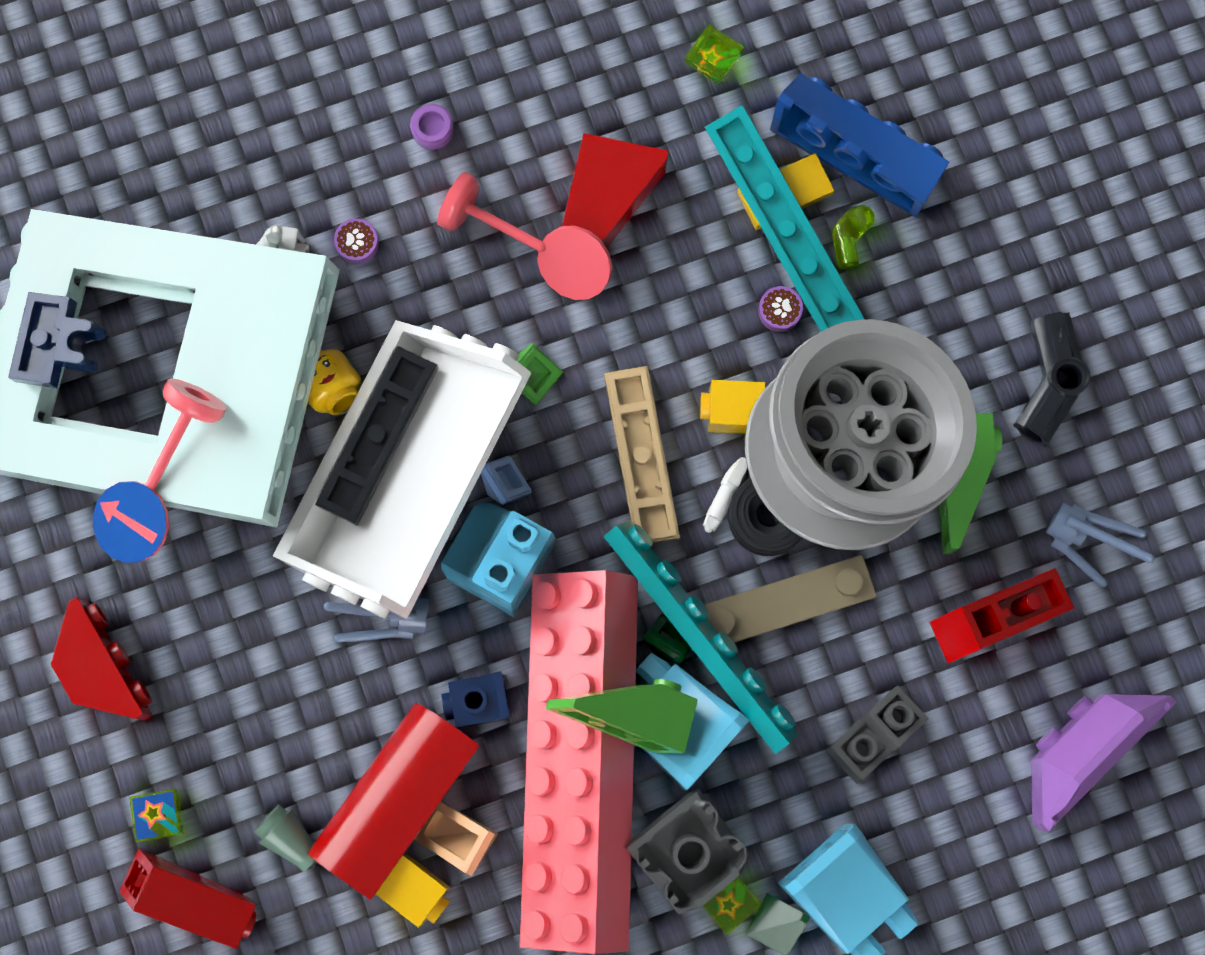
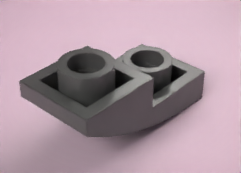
(877, 734)

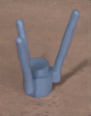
(1075, 523)
(406, 627)

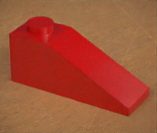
(1001, 615)

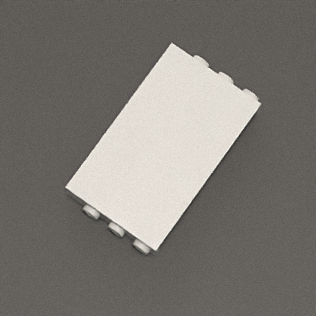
(425, 483)

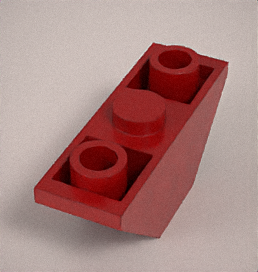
(94, 667)

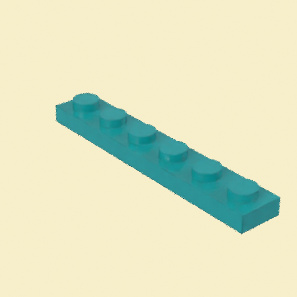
(782, 220)
(713, 648)

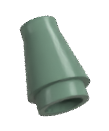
(286, 837)

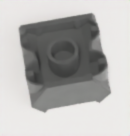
(689, 853)

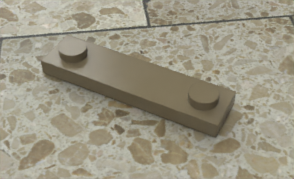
(792, 600)

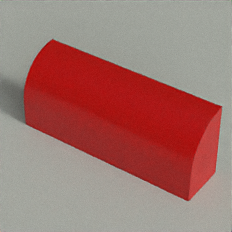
(393, 800)

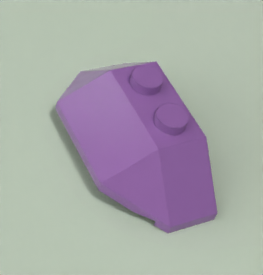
(1087, 749)

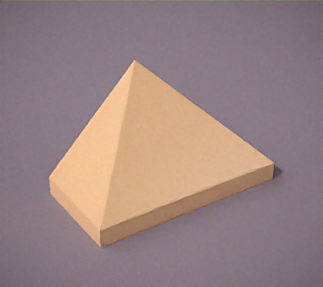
(456, 838)

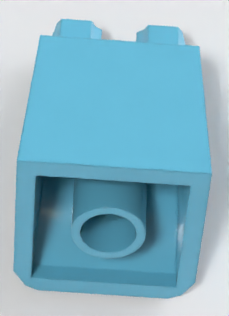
(497, 555)
(711, 730)
(849, 893)

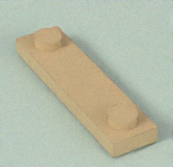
(641, 453)

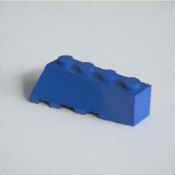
(858, 143)

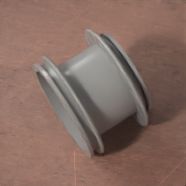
(898, 393)

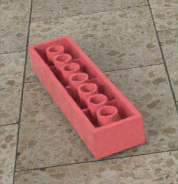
(576, 775)

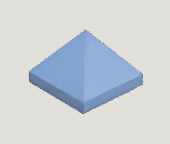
(504, 481)

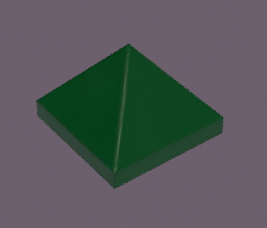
(666, 641)

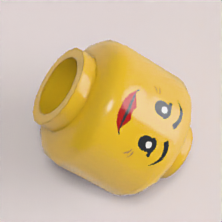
(333, 383)

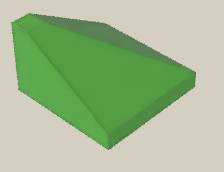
(543, 373)

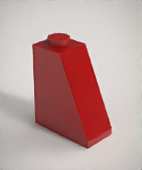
(611, 184)
(187, 900)

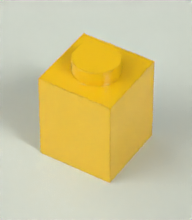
(729, 405)
(414, 892)

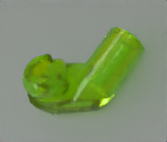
(848, 231)

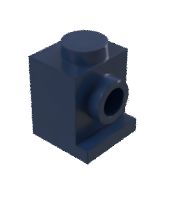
(494, 705)

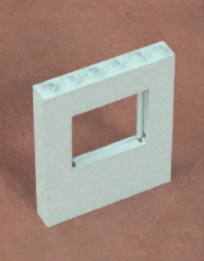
(246, 342)

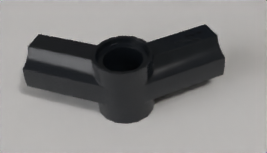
(1050, 402)

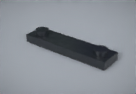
(377, 435)

